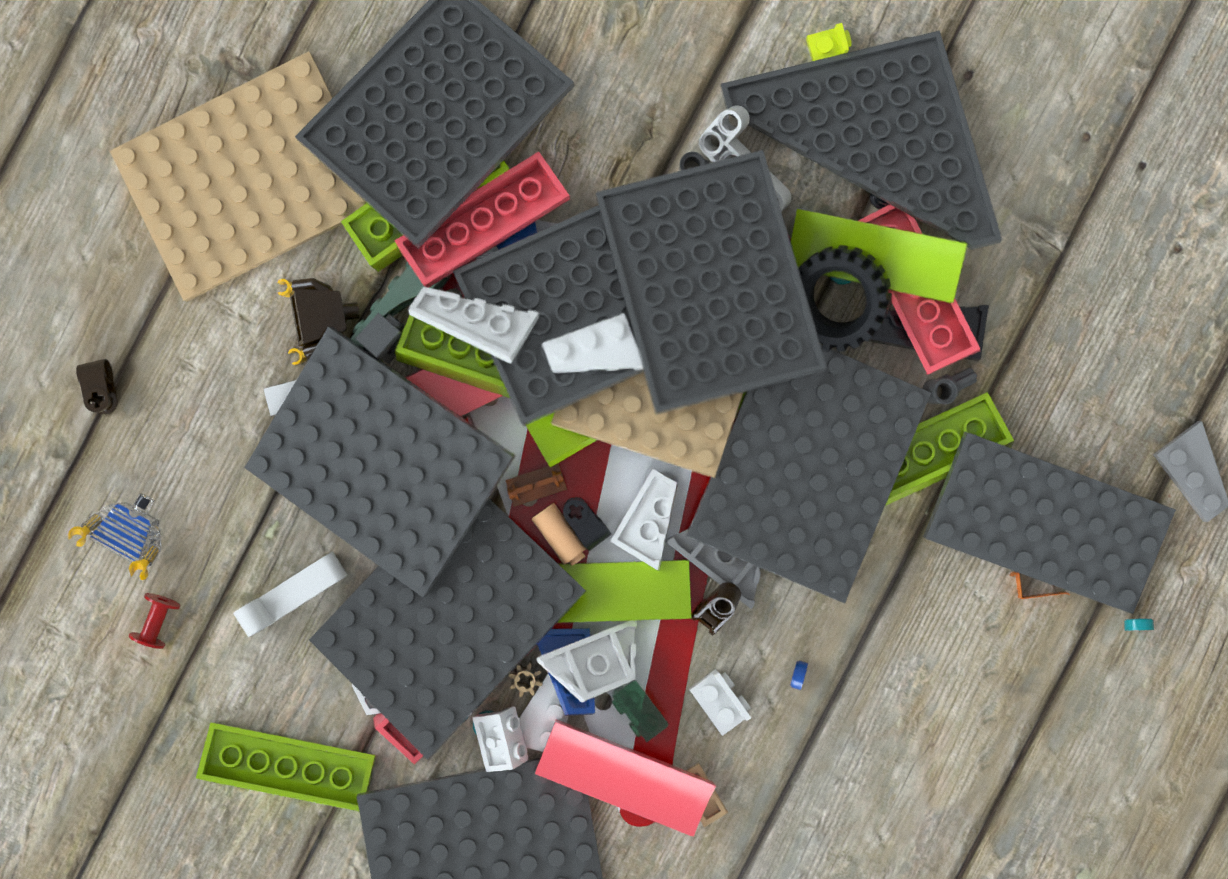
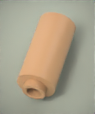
(559, 535)

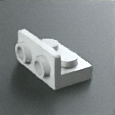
(720, 702)
(500, 740)

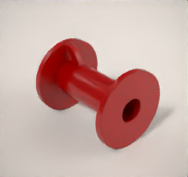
(154, 621)

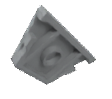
(719, 565)

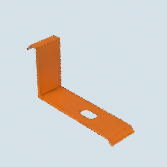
(1031, 596)

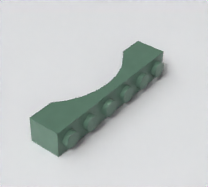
(401, 294)

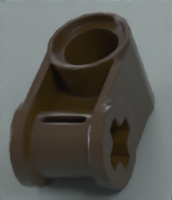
(97, 382)
(714, 609)

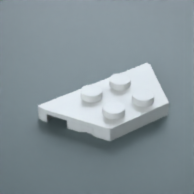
(595, 662)

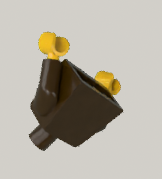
(314, 310)

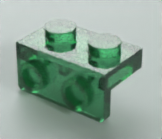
(640, 709)

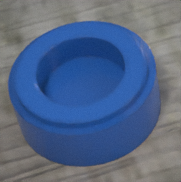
(799, 675)

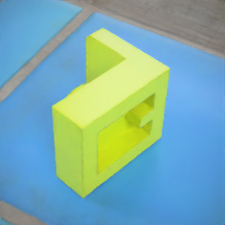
(829, 43)

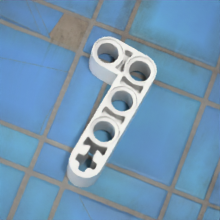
(731, 145)
(290, 594)

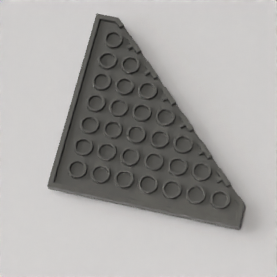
(886, 125)

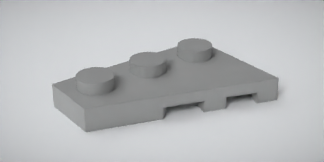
(1194, 471)

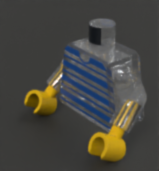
(126, 532)

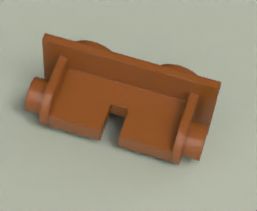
(535, 485)

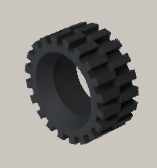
(876, 289)

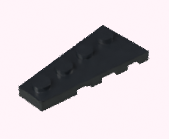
(894, 334)

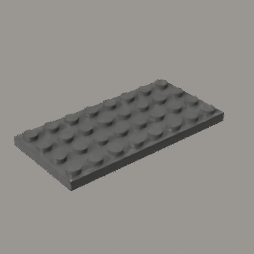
(1048, 523)

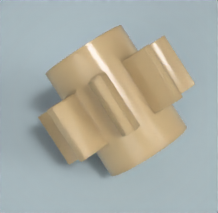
(524, 687)

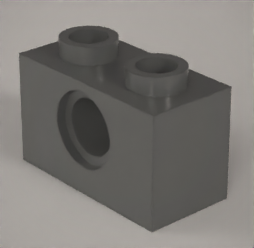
(382, 336)

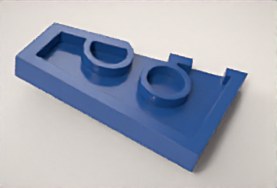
(557, 639)

